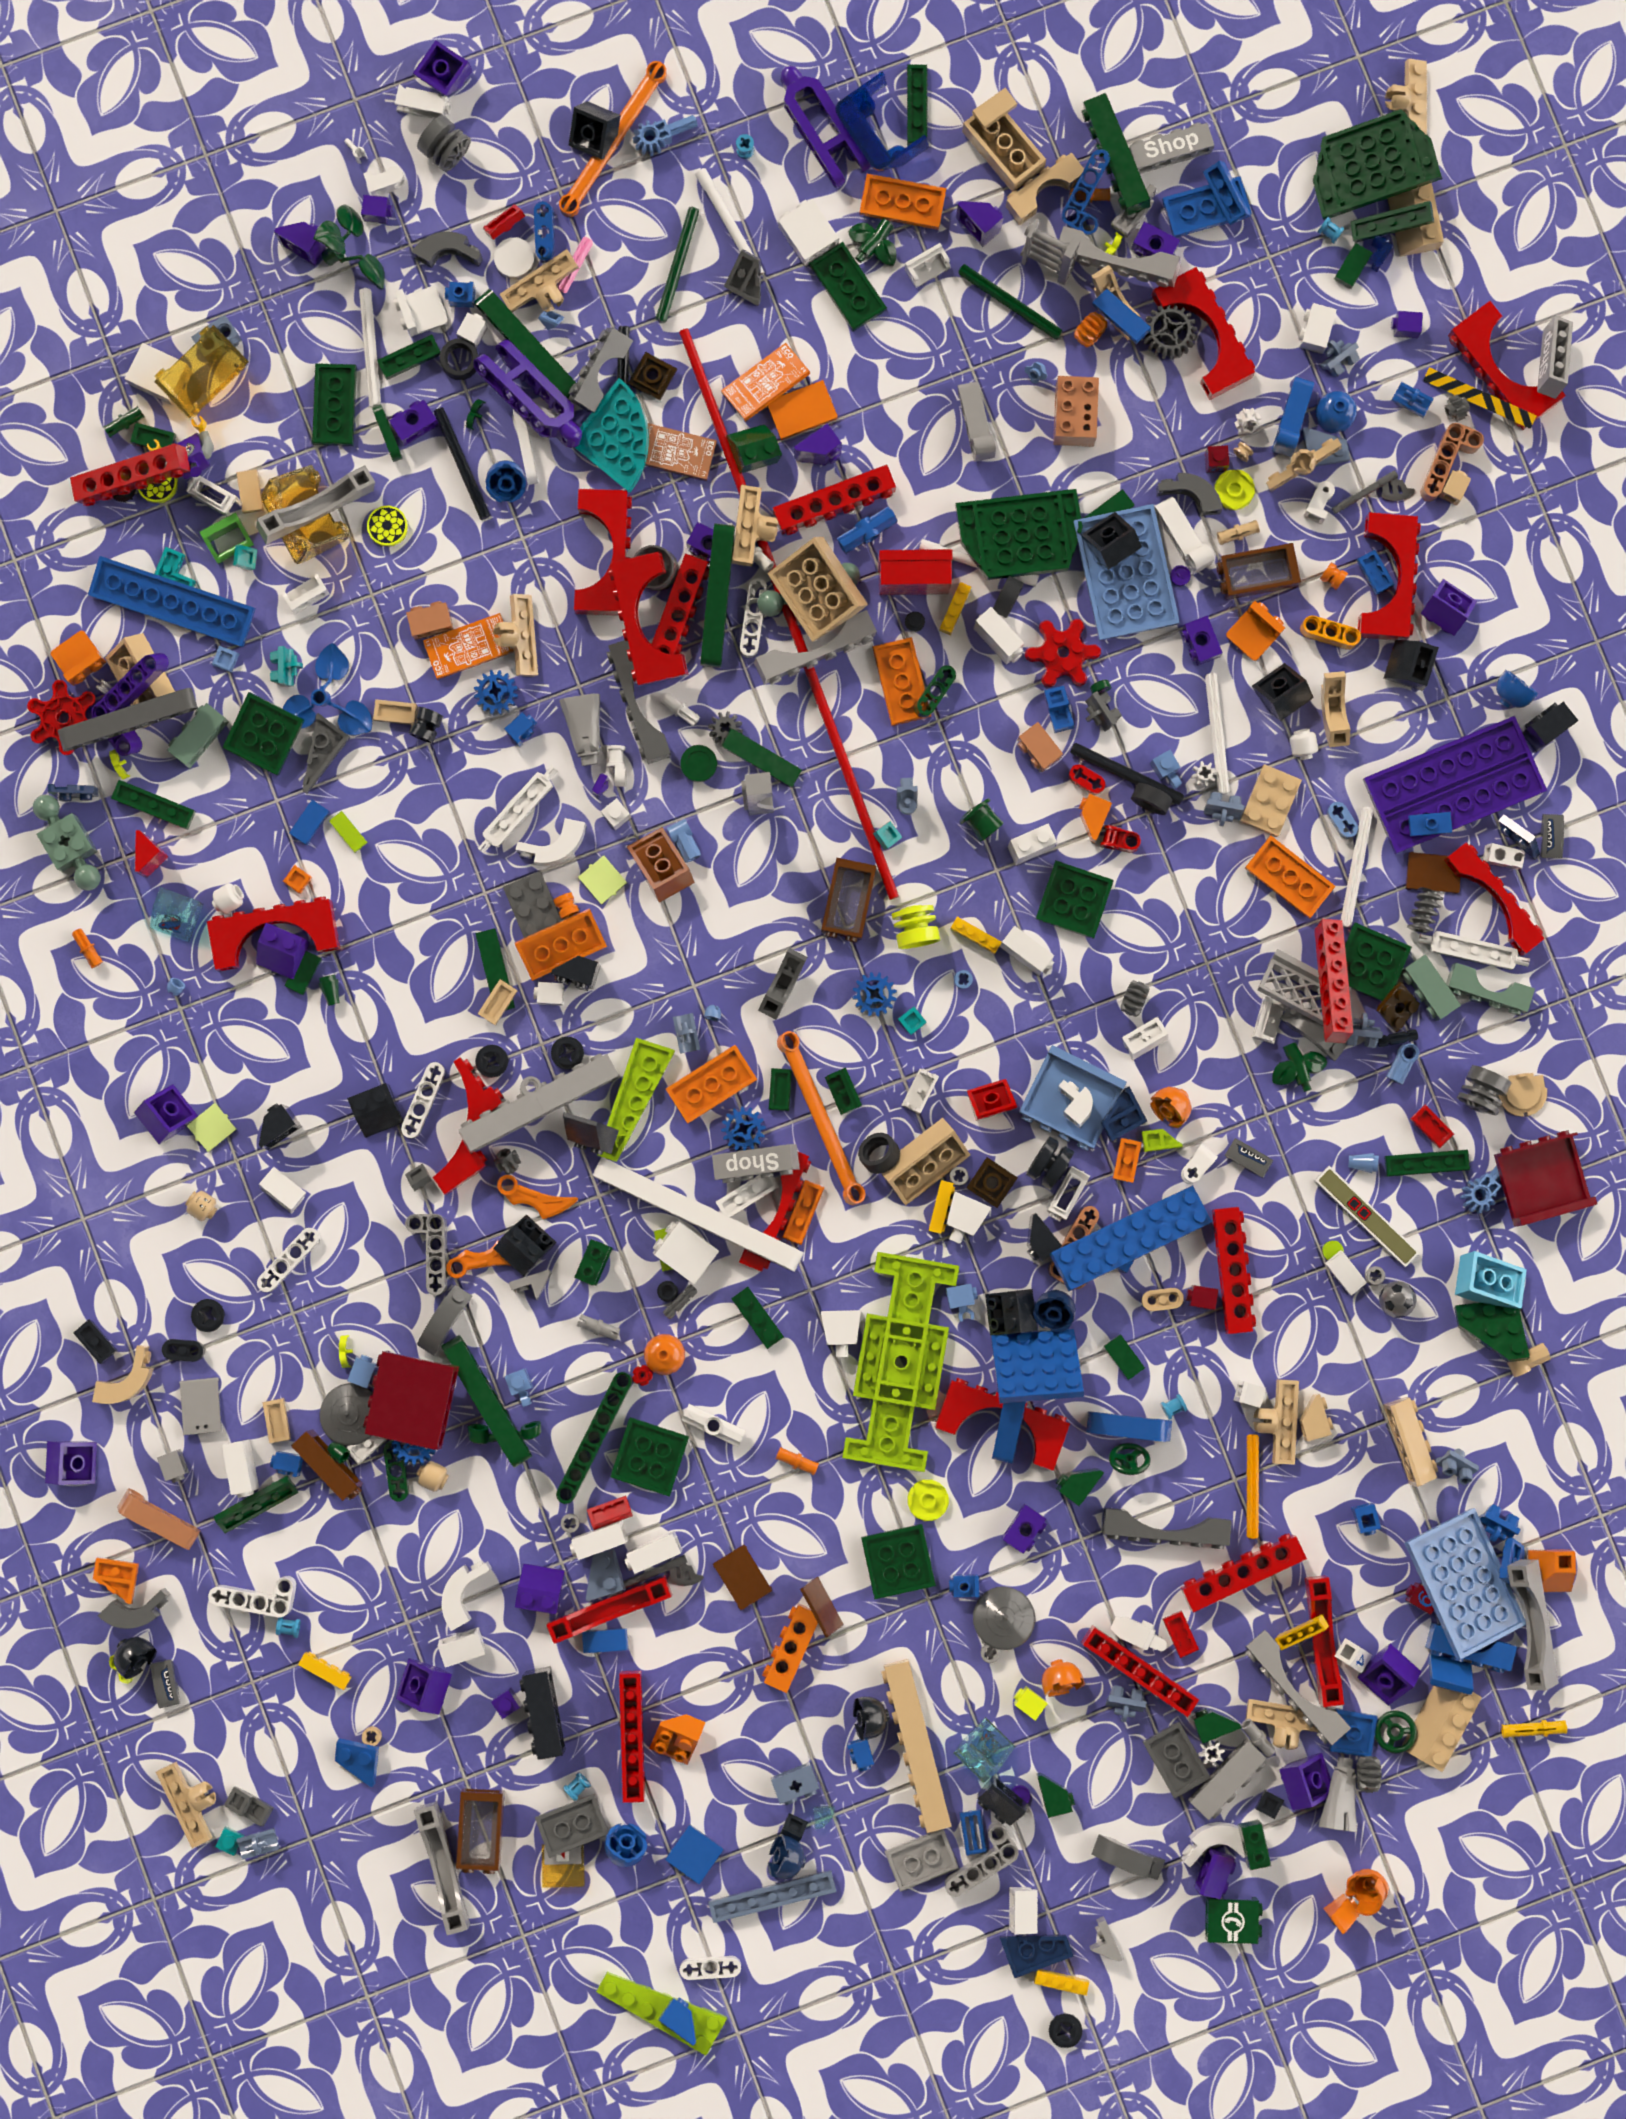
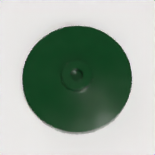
(698, 763)

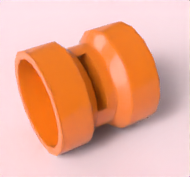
(1333, 576)
(566, 905)

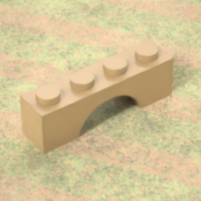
(1064, 174)

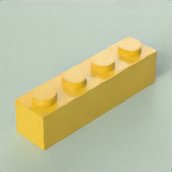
(955, 608)
(975, 935)
(940, 1208)
(1301, 1632)
(325, 1671)
(1061, 1981)

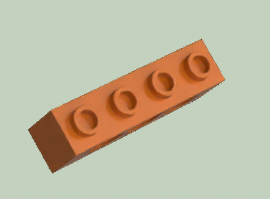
(783, 1680)

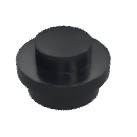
(914, 621)
(667, 1291)

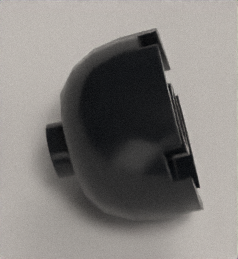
(132, 1655)
(870, 1717)

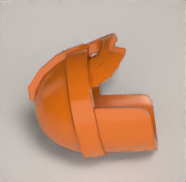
(1369, 1889)

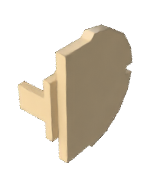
(1525, 1094)

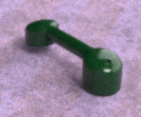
(480, 1433)

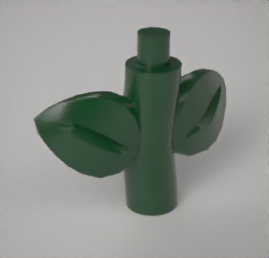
(874, 242)
(1298, 1067)

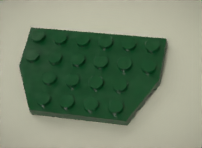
(1373, 163)
(1020, 533)

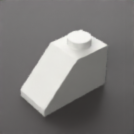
(1250, 1394)

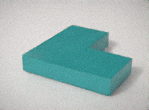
(170, 565)

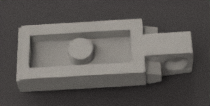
(1126, 224)

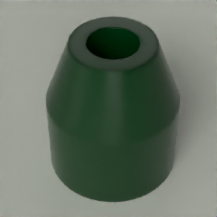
(338, 1452)

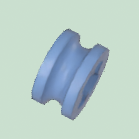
(969, 979)

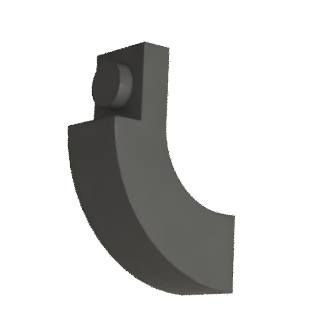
(444, 244)
(1194, 487)
(783, 984)
(1312, 1031)
(443, 1320)
(127, 1618)
(1127, 1857)

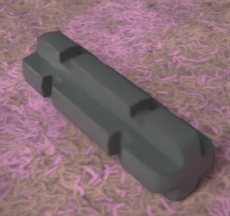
(680, 1302)

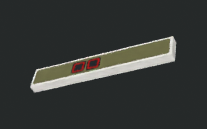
(1367, 1216)

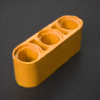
(1340, 630)

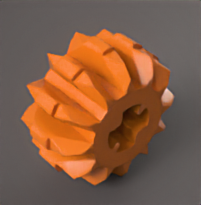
(1090, 329)

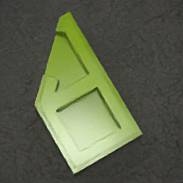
(1158, 1140)

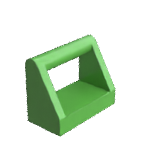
(220, 529)

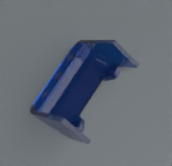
(853, 113)

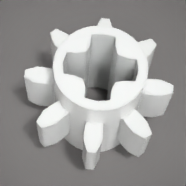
(1247, 421)
(1207, 769)
(1211, 1758)

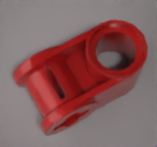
(1119, 838)

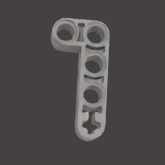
(976, 423)
(432, 1254)
(979, 1863)

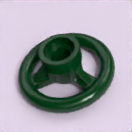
(1129, 1461)
(1385, 1718)

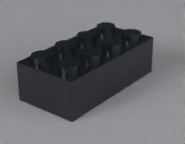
(543, 1713)

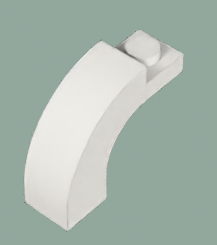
(560, 850)
(452, 1598)
(1211, 1835)

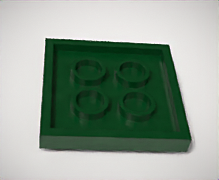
(263, 733)
(1074, 899)
(1374, 961)
(649, 1456)
(898, 1561)

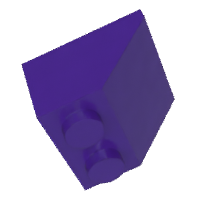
(443, 69)
(980, 220)
(300, 241)
(819, 447)
(1448, 607)
(280, 950)
(165, 1114)
(70, 1462)
(539, 1588)
(1390, 1674)
(423, 1686)
(1306, 1781)
(1214, 1873)

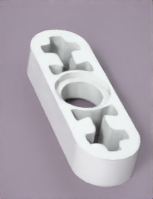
(694, 1964)

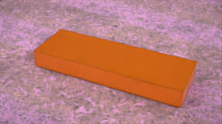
(803, 1212)

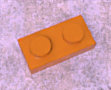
(1126, 1160)

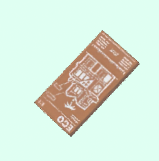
(680, 452)

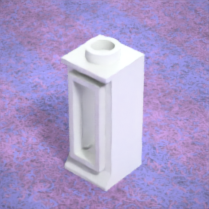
(422, 102)
(196, 485)
(1058, 1213)

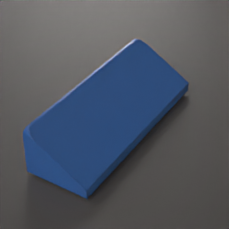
(1226, 192)

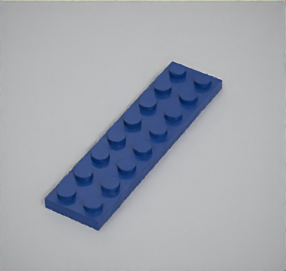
(171, 601)
(1130, 1238)

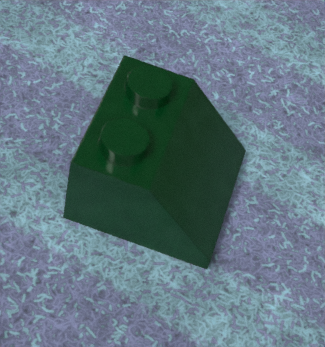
(754, 448)
(1078, 1484)

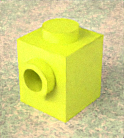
(1029, 1702)

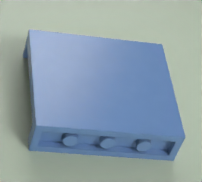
(1047, 1104)

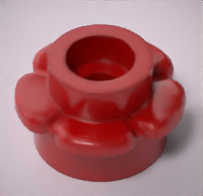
(648, 1375)

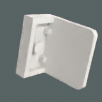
(420, 310)

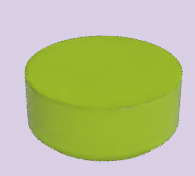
(1331, 1248)

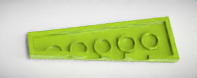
(637, 1086)
(650, 2004)

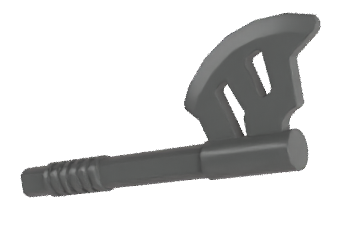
(1382, 482)
(671, 1565)

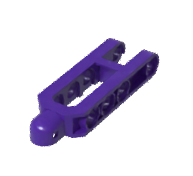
(794, 82)
(522, 368)

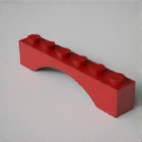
(1521, 931)
(790, 1184)
(609, 1609)
(1326, 1666)

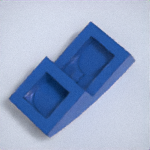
(1059, 709)
(605, 1640)

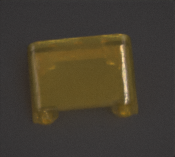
(201, 372)
(314, 537)

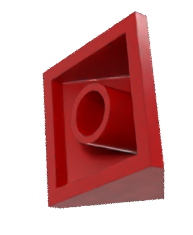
(147, 854)
(991, 1099)

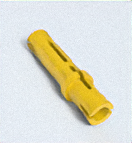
(1530, 1729)

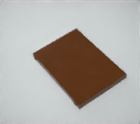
(1431, 873)
(742, 1577)
(821, 1607)

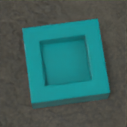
(245, 557)
(887, 835)
(912, 1020)
(228, 1841)

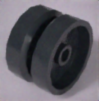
(1052, 1164)

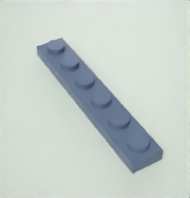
(772, 1896)

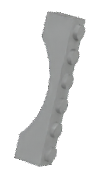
(1158, 268)
(288, 519)
(777, 664)
(757, 793)
(1267, 1653)
(1540, 1659)
(439, 1853)

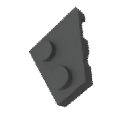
(746, 277)

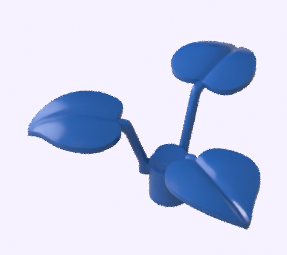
(331, 664)

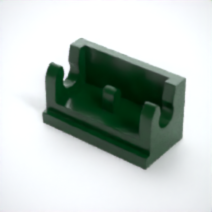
(843, 1091)

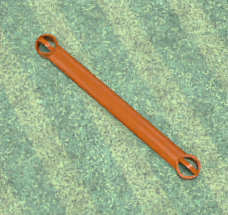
(627, 118)
(821, 1118)

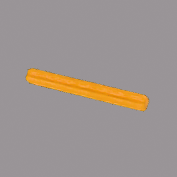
(1252, 1486)

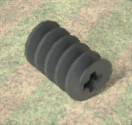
(1425, 910)

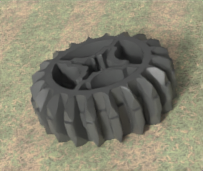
(1183, 324)

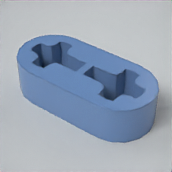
(1346, 817)

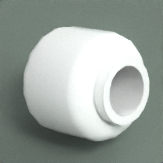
(1303, 744)
(227, 898)

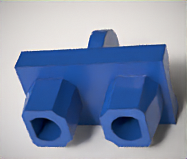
(1412, 399)
(1498, 1527)

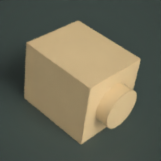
(1455, 487)

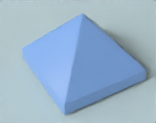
(550, 319)

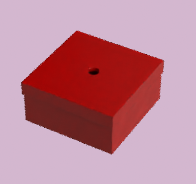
(915, 572)

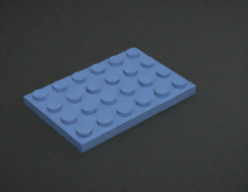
(1138, 590)
(1464, 1583)

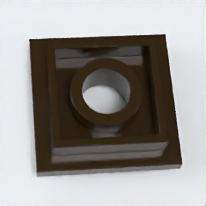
(657, 387)
(1406, 1007)
(991, 1169)

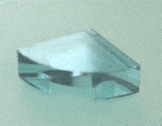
(823, 1815)

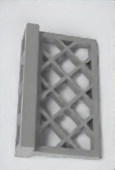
(1300, 972)

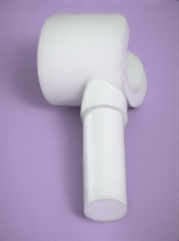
(357, 151)

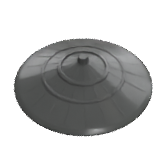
(344, 1414)
(1004, 1618)

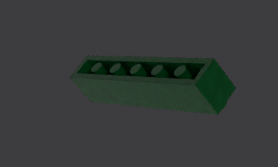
(1121, 167)

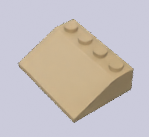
(817, 588)

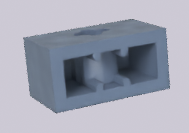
(783, 1781)

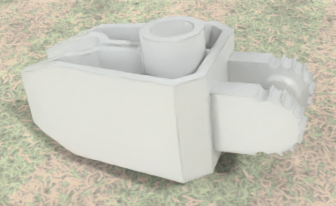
(1139, 1634)

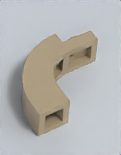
(1104, 280)
(1333, 709)
(137, 1380)

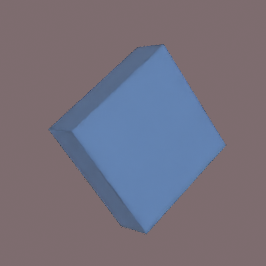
(225, 659)

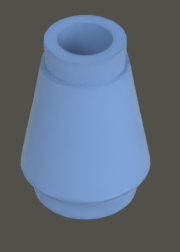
(1364, 1162)

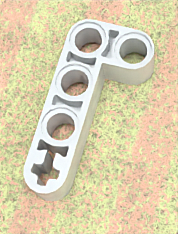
(1183, 536)
(251, 1596)

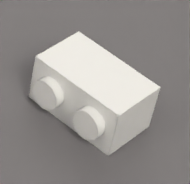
(1317, 328)

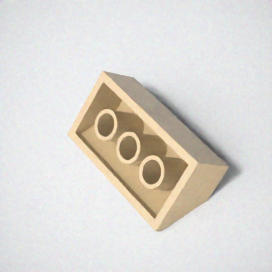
(1421, 238)
(127, 655)
(926, 1161)
(1410, 1441)
(1441, 1725)

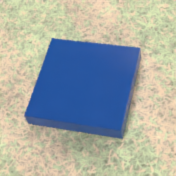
(1451, 1674)
(1360, 1737)
(694, 1854)

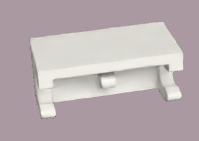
(927, 265)
(306, 594)
(1268, 1020)
(1145, 1038)
(920, 1091)
(282, 1190)
(461, 1647)
(1023, 1910)

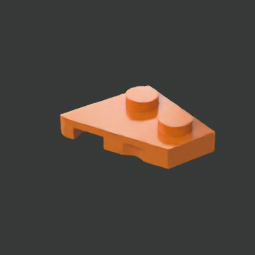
(117, 1576)

